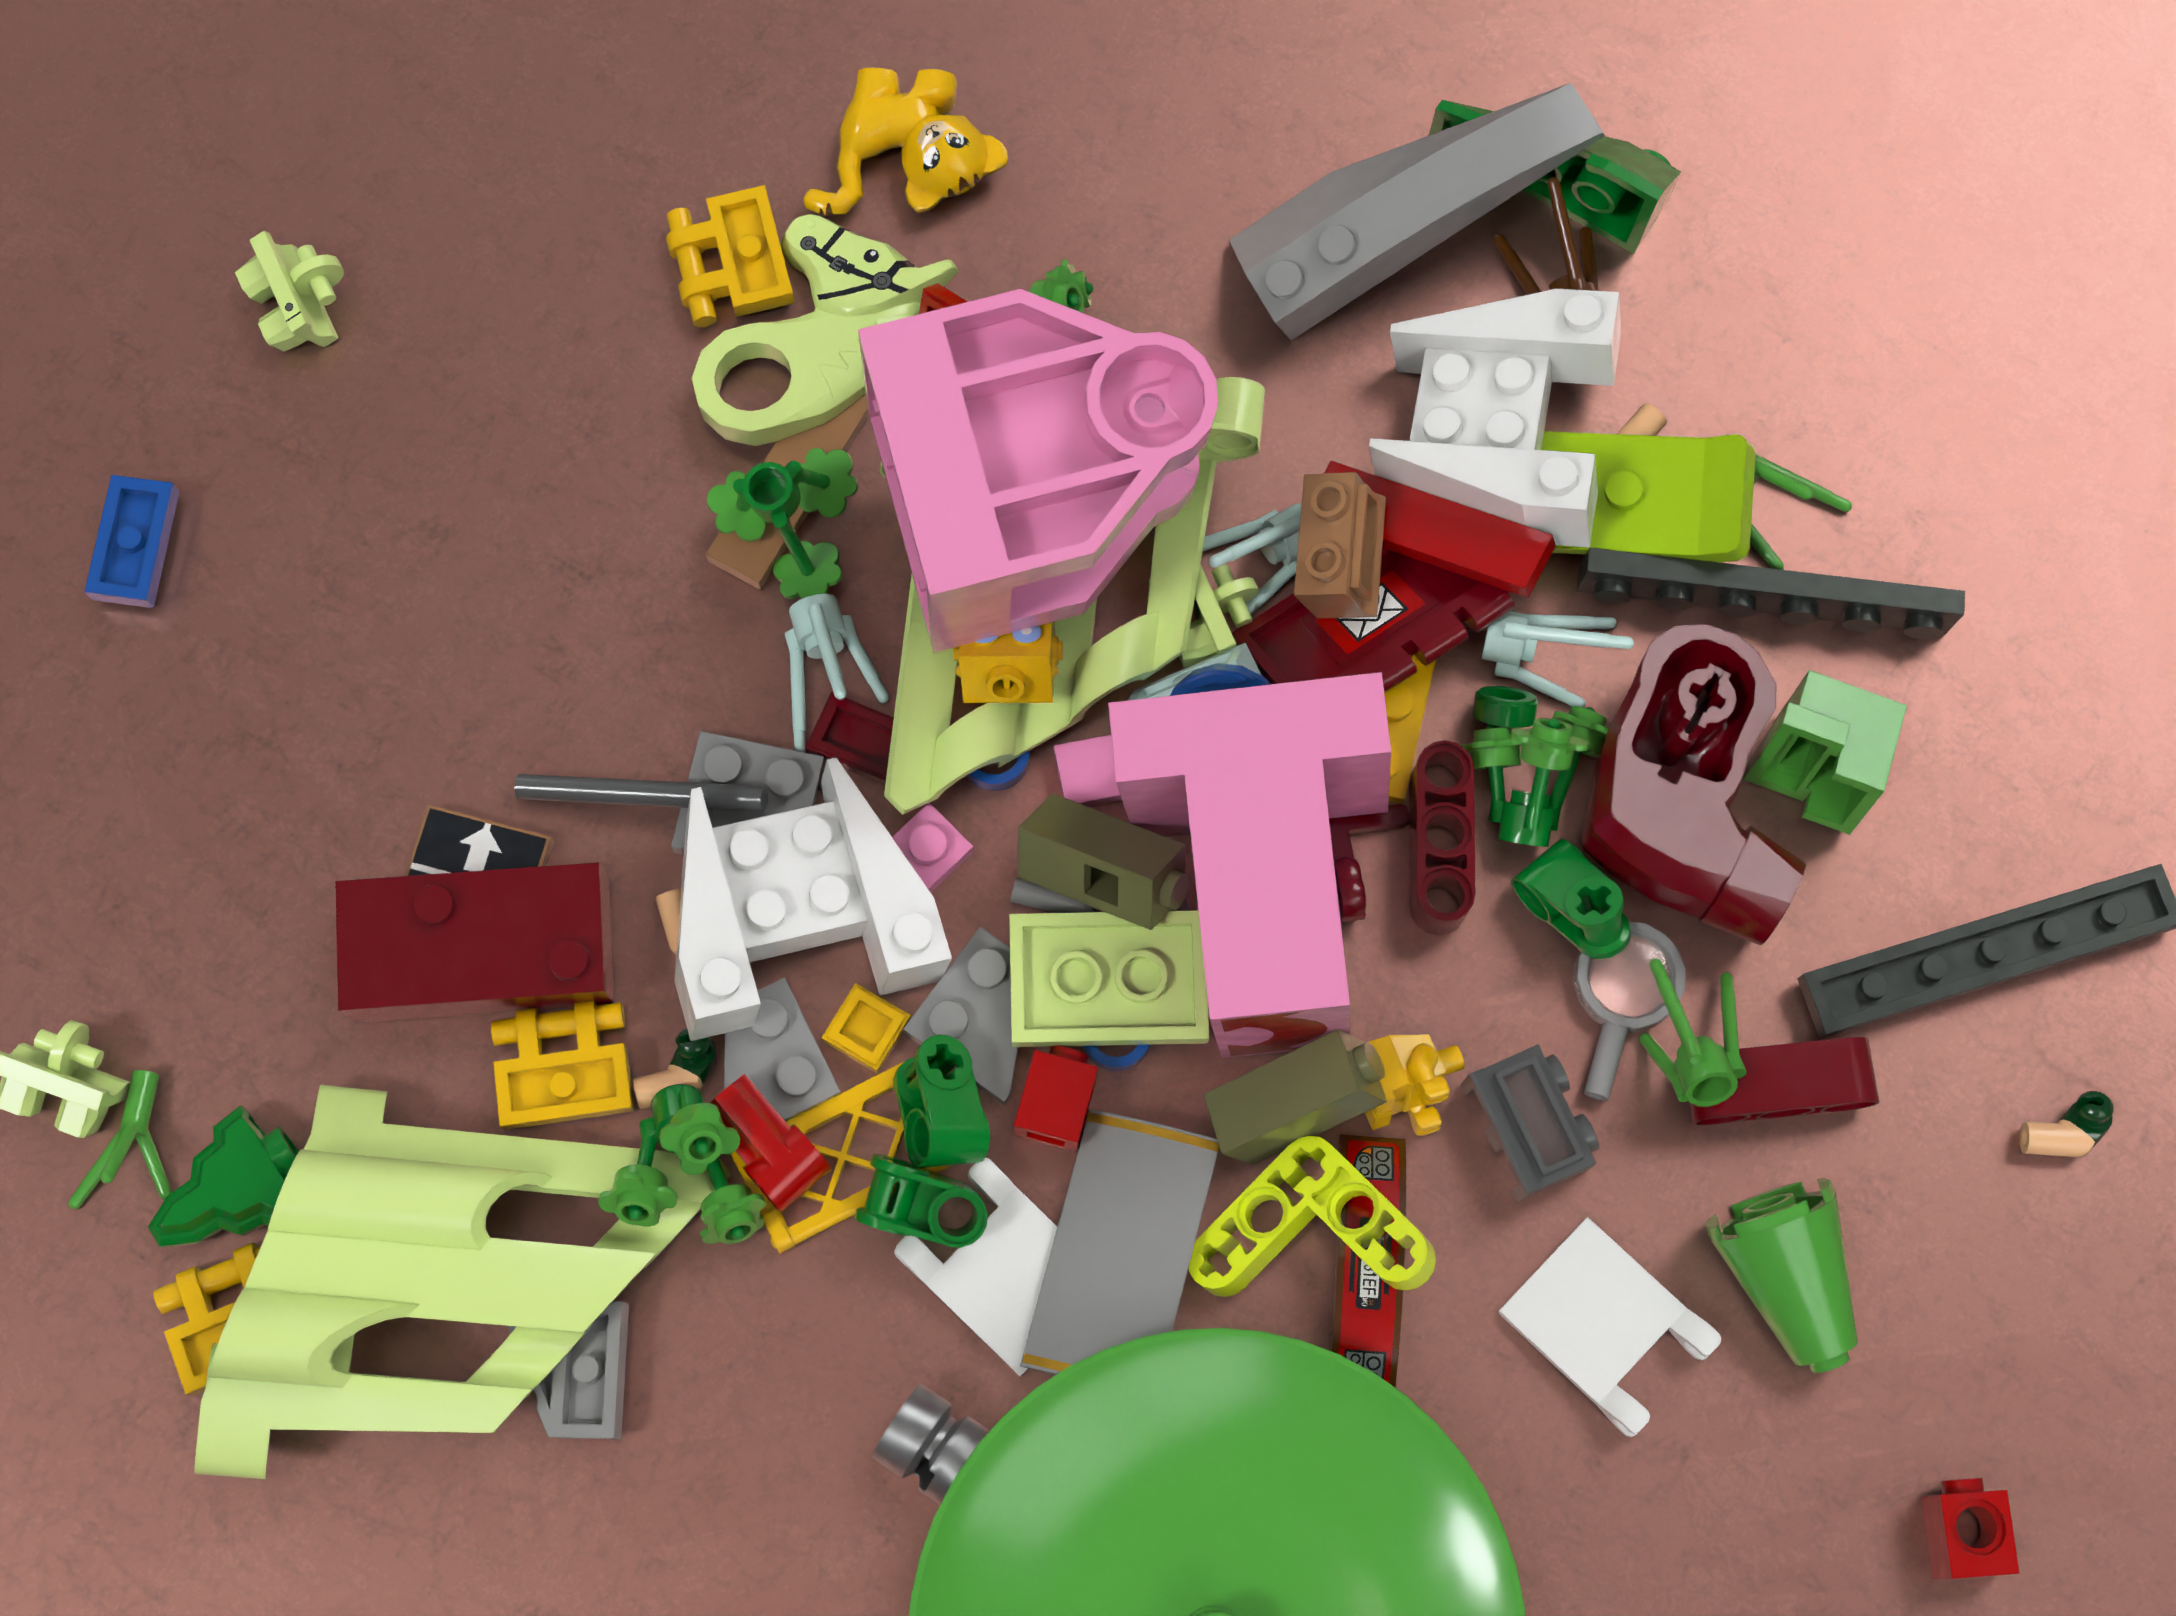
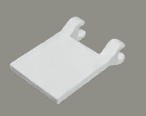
(999, 1275)
(1598, 1316)

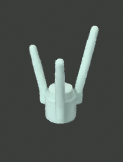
(1276, 537)
(820, 632)
(1515, 640)

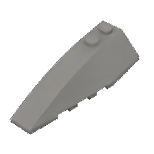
(1401, 204)

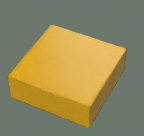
(866, 1028)

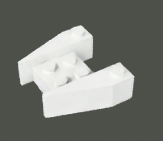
(1488, 403)
(793, 887)

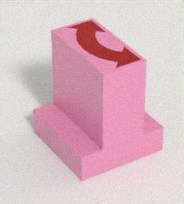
(1256, 790)

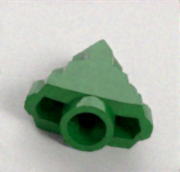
(229, 1186)

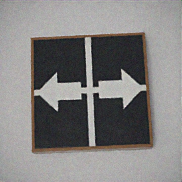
(467, 843)

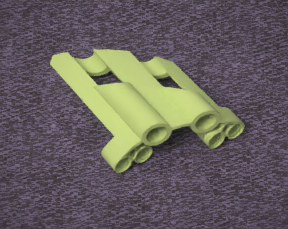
(933, 755)
(396, 1228)

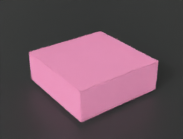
(1087, 771)

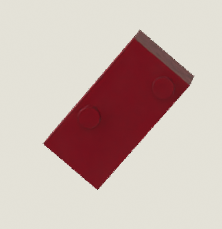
(473, 942)

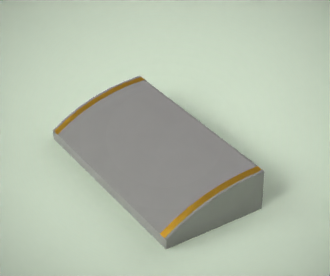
(1120, 1239)

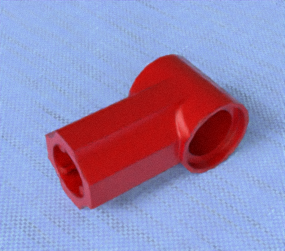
(775, 1154)

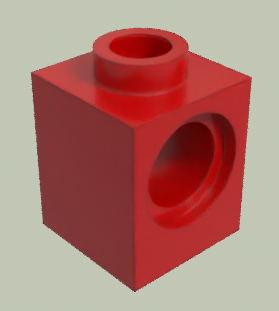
(1056, 1098)
(1995, 1548)

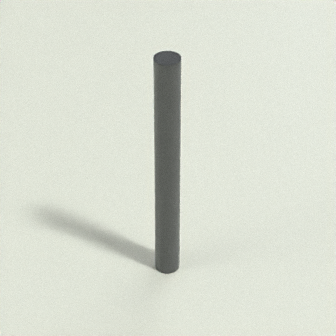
(639, 792)

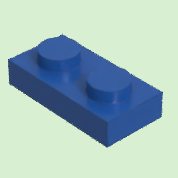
(132, 541)

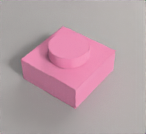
(933, 846)

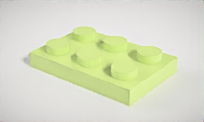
(1106, 980)

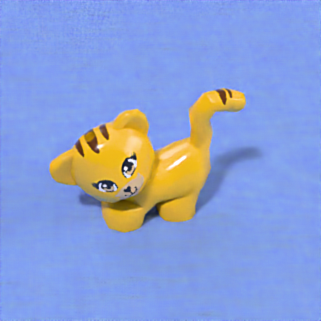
(939, 151)

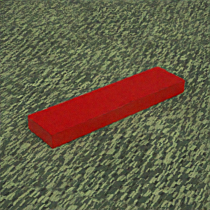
(1459, 536)

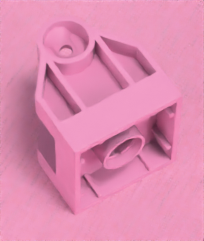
(1028, 453)

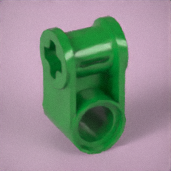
(1575, 900)
(941, 1111)
(917, 1203)

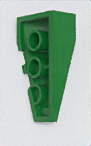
(1605, 186)

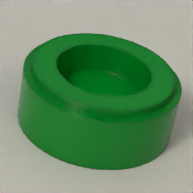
(1505, 706)

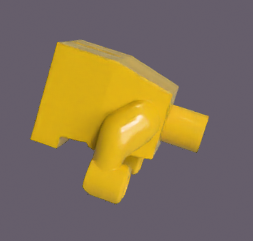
(1414, 1080)

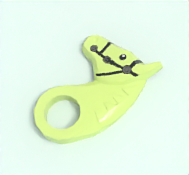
(852, 288)

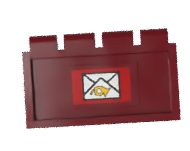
(1416, 616)

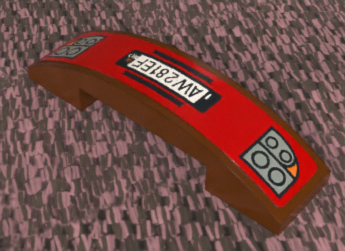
(1364, 1306)

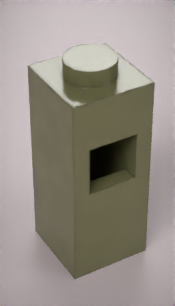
(1102, 861)
(1296, 1096)

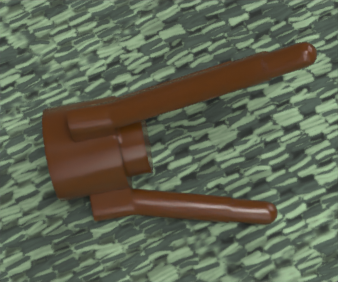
(1575, 279)

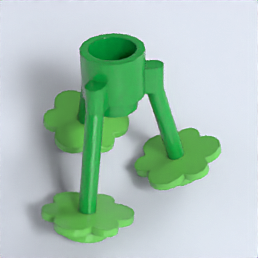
(773, 495)

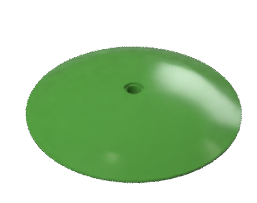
(1216, 1486)

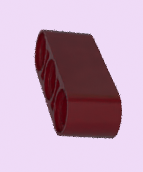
(1446, 808)
(1797, 1082)

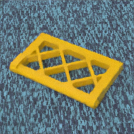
(833, 1211)

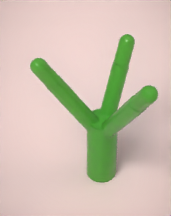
(133, 1126)

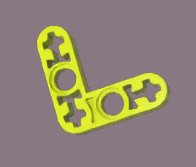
(1320, 1198)

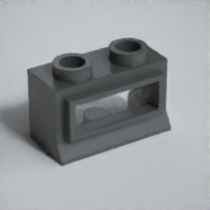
(1533, 1120)

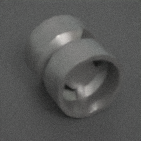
(928, 1442)

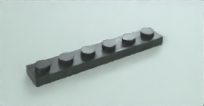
(1793, 595)
(1989, 951)

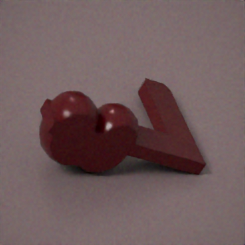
(1347, 868)

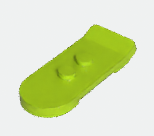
(1668, 493)

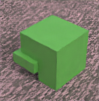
(1831, 748)

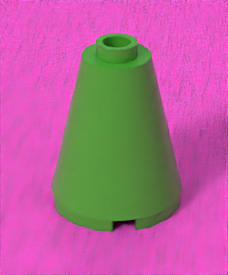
(1794, 1269)

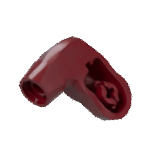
(1671, 776)

